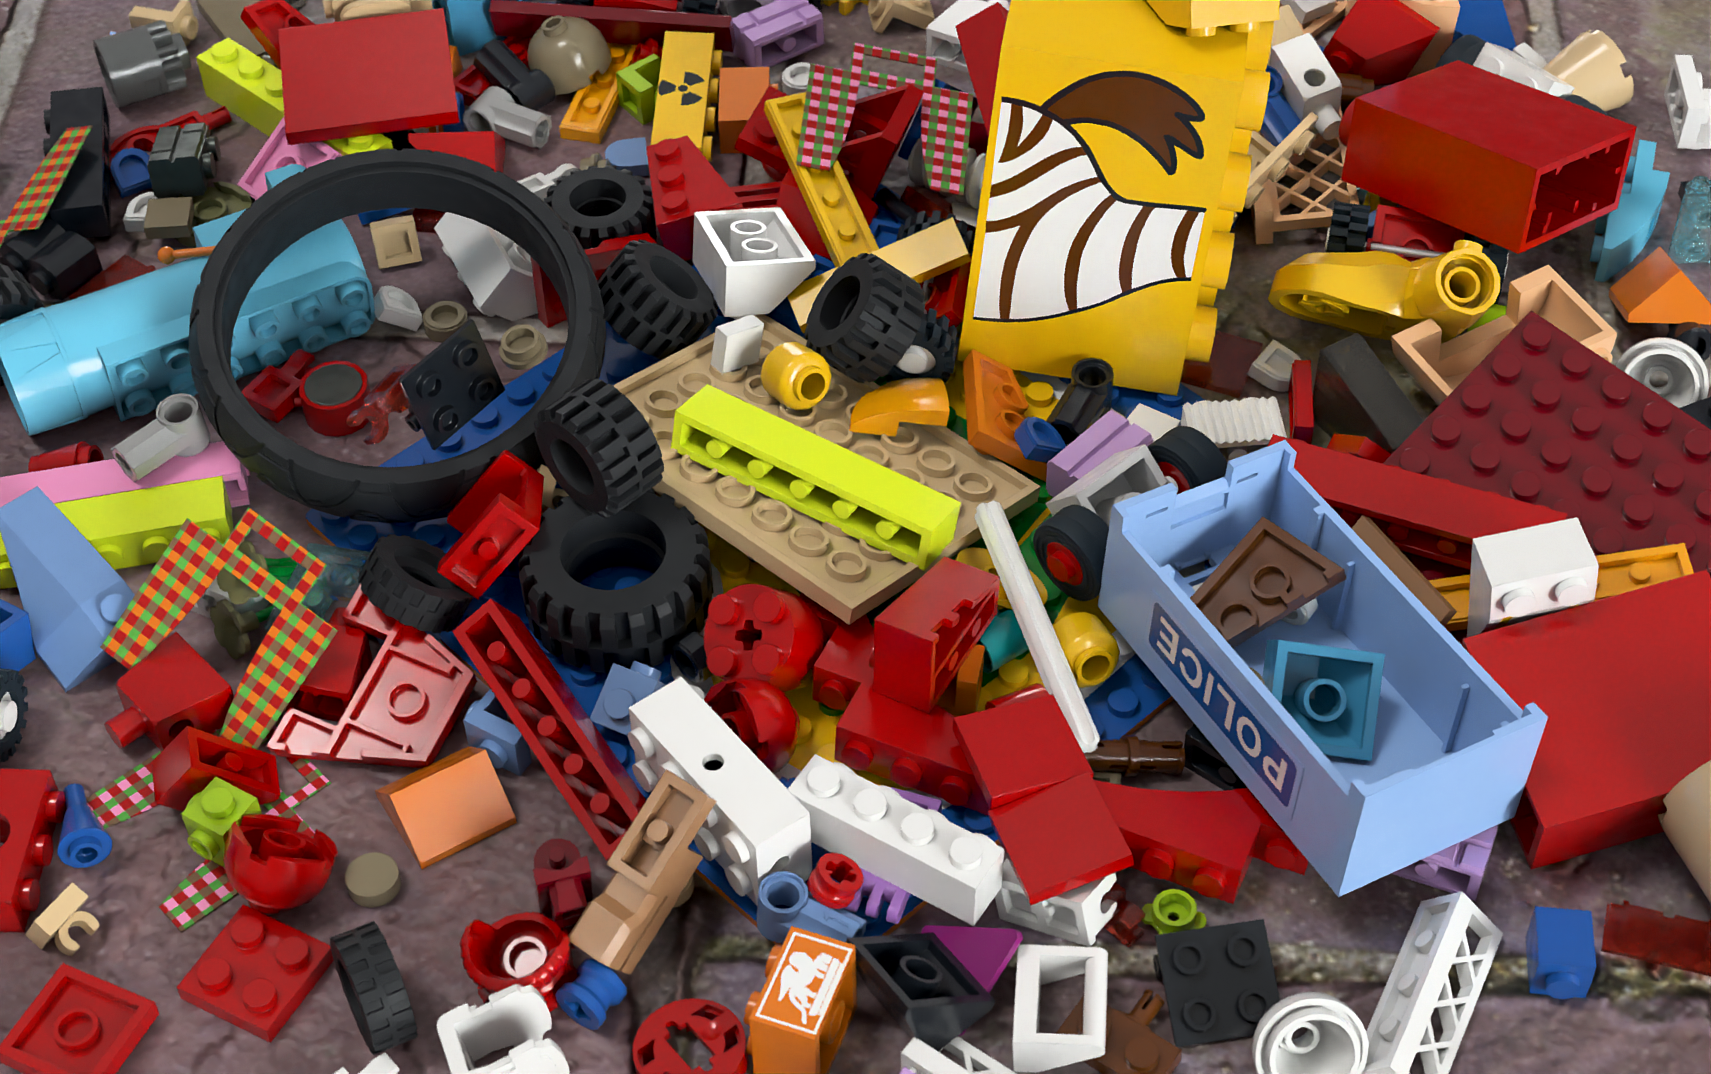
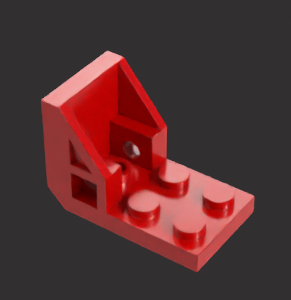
(863, 155)

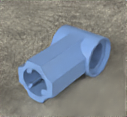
(804, 911)

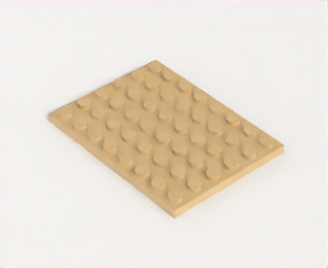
(806, 553)

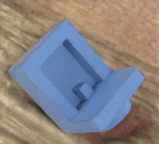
(622, 690)
(488, 729)

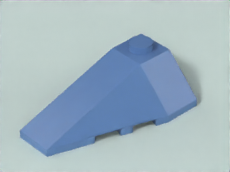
(63, 587)

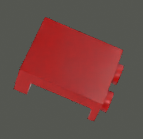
(496, 523)

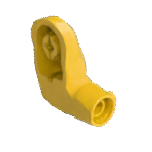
(1387, 294)

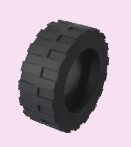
(406, 585)
(373, 987)

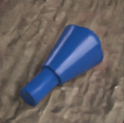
(82, 836)

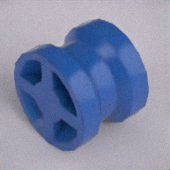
(591, 994)

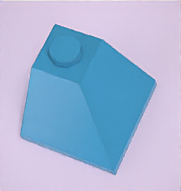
(1328, 693)

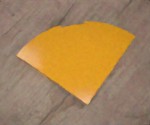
(901, 401)

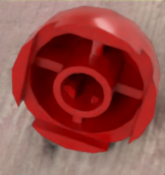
(759, 717)
(276, 863)

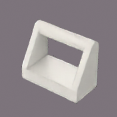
(1044, 965)

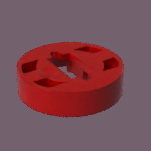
(710, 1023)

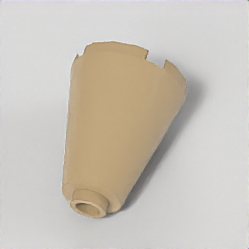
(1594, 70)

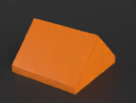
(1659, 293)
(447, 805)

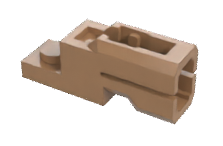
(648, 878)

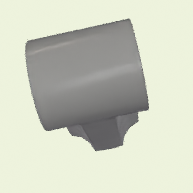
(498, 112)
(175, 431)

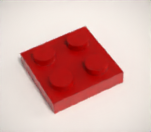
(256, 973)
(77, 1027)

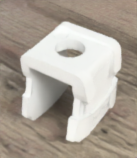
(511, 1017)

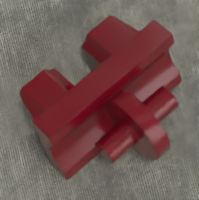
(562, 882)

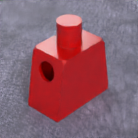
(336, 673)
(167, 693)

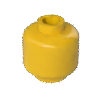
(795, 375)
(1087, 647)

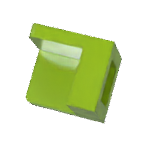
(639, 87)

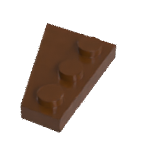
(1263, 582)

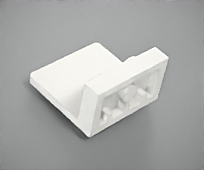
(1688, 105)

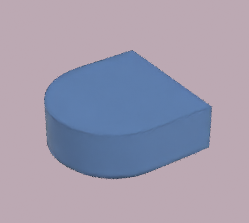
(629, 155)

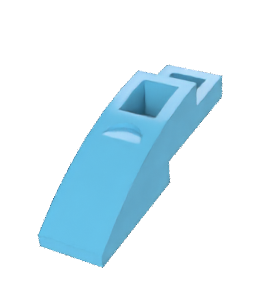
(1632, 224)

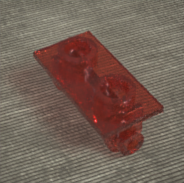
(1657, 939)

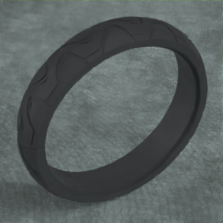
(347, 188)

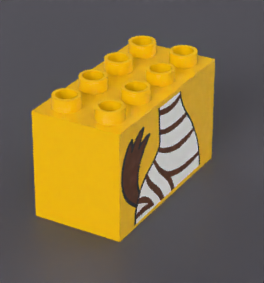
(1111, 189)

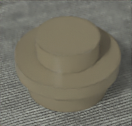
(522, 347)

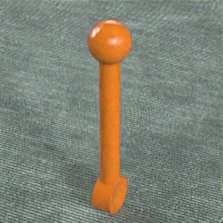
(167, 255)

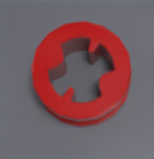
(828, 891)

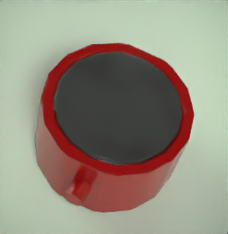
(330, 395)

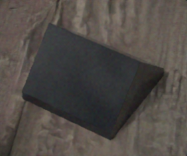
(921, 985)

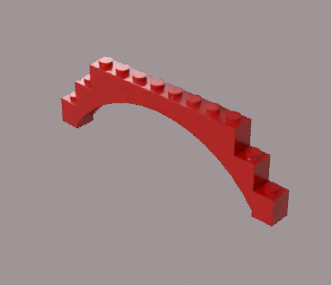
(1173, 835)

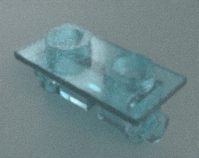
(1693, 226)

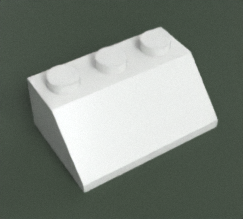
(749, 258)
(490, 266)

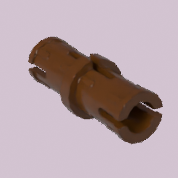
(1137, 756)

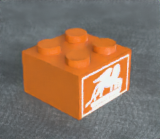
(803, 1005)

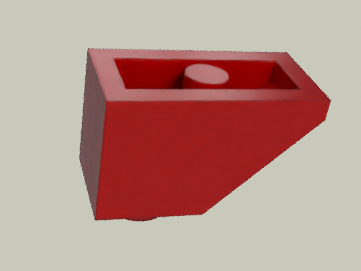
(199, 757)

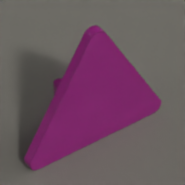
(979, 949)

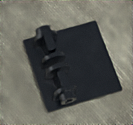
(450, 385)
(1216, 981)

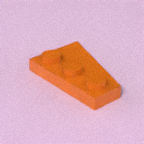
(995, 411)

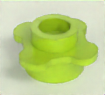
(1176, 904)

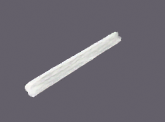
(1035, 622)

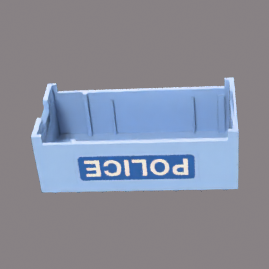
(1446, 734)

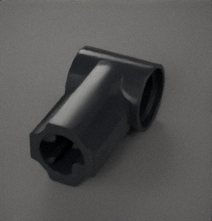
(505, 70)
(1084, 399)

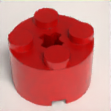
(762, 636)

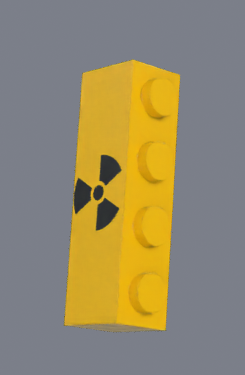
(688, 89)

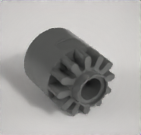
(142, 63)

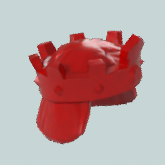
(518, 951)

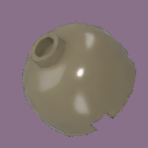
(568, 52)

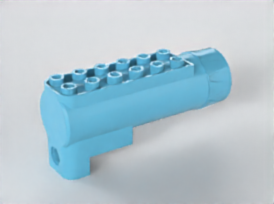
(133, 337)

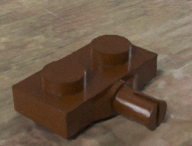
(1129, 1040)

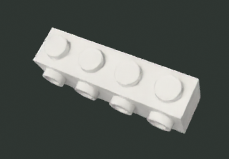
(900, 840)

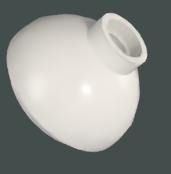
(1685, 369)
(1331, 1045)

